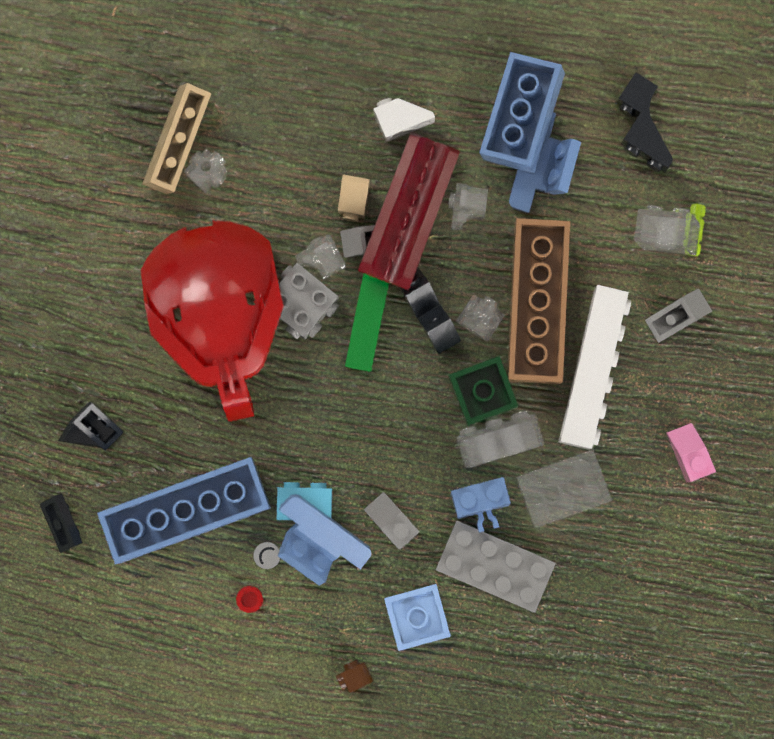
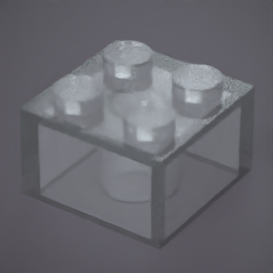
(667, 230)

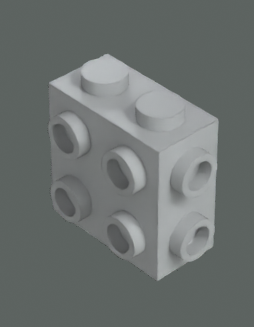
(304, 302)

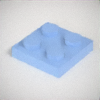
(417, 617)

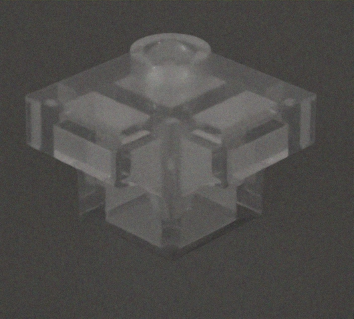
(467, 204)
(322, 256)

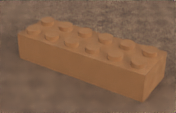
(538, 301)

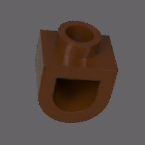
(355, 676)

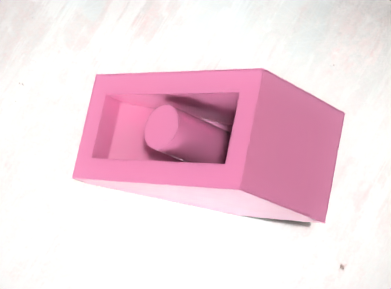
(690, 453)

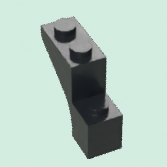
(643, 136)
(430, 313)

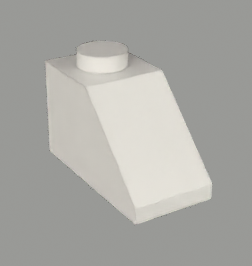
(400, 118)

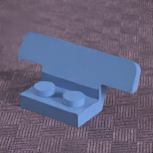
(551, 174)
(317, 541)

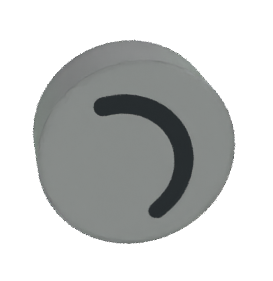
(266, 555)

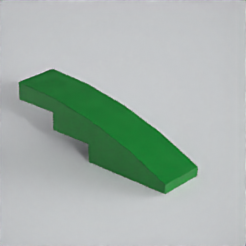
(367, 323)

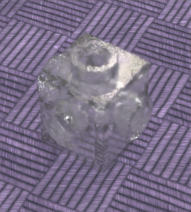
(208, 179)
(481, 317)

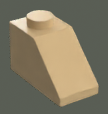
(353, 198)

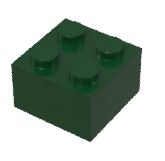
(483, 391)

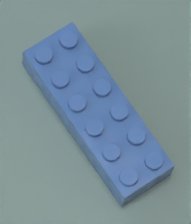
(184, 510)

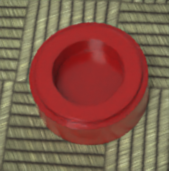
(249, 599)

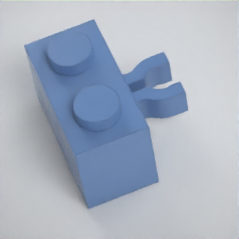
(480, 499)

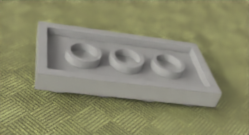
(495, 566)

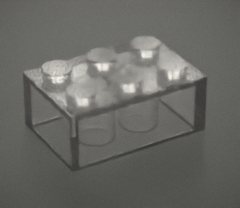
(499, 439)
(563, 489)

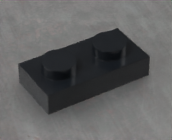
(61, 523)

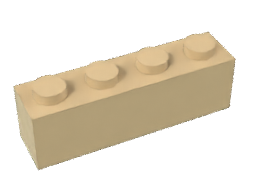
(176, 138)

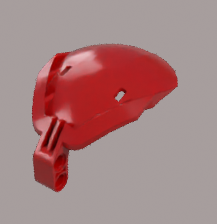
(219, 333)

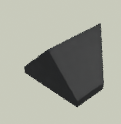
(91, 428)

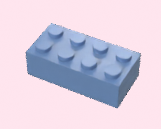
(522, 112)

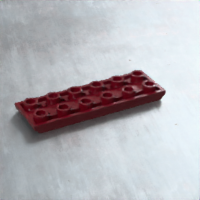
(409, 211)

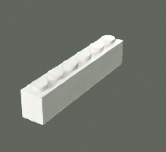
(594, 366)

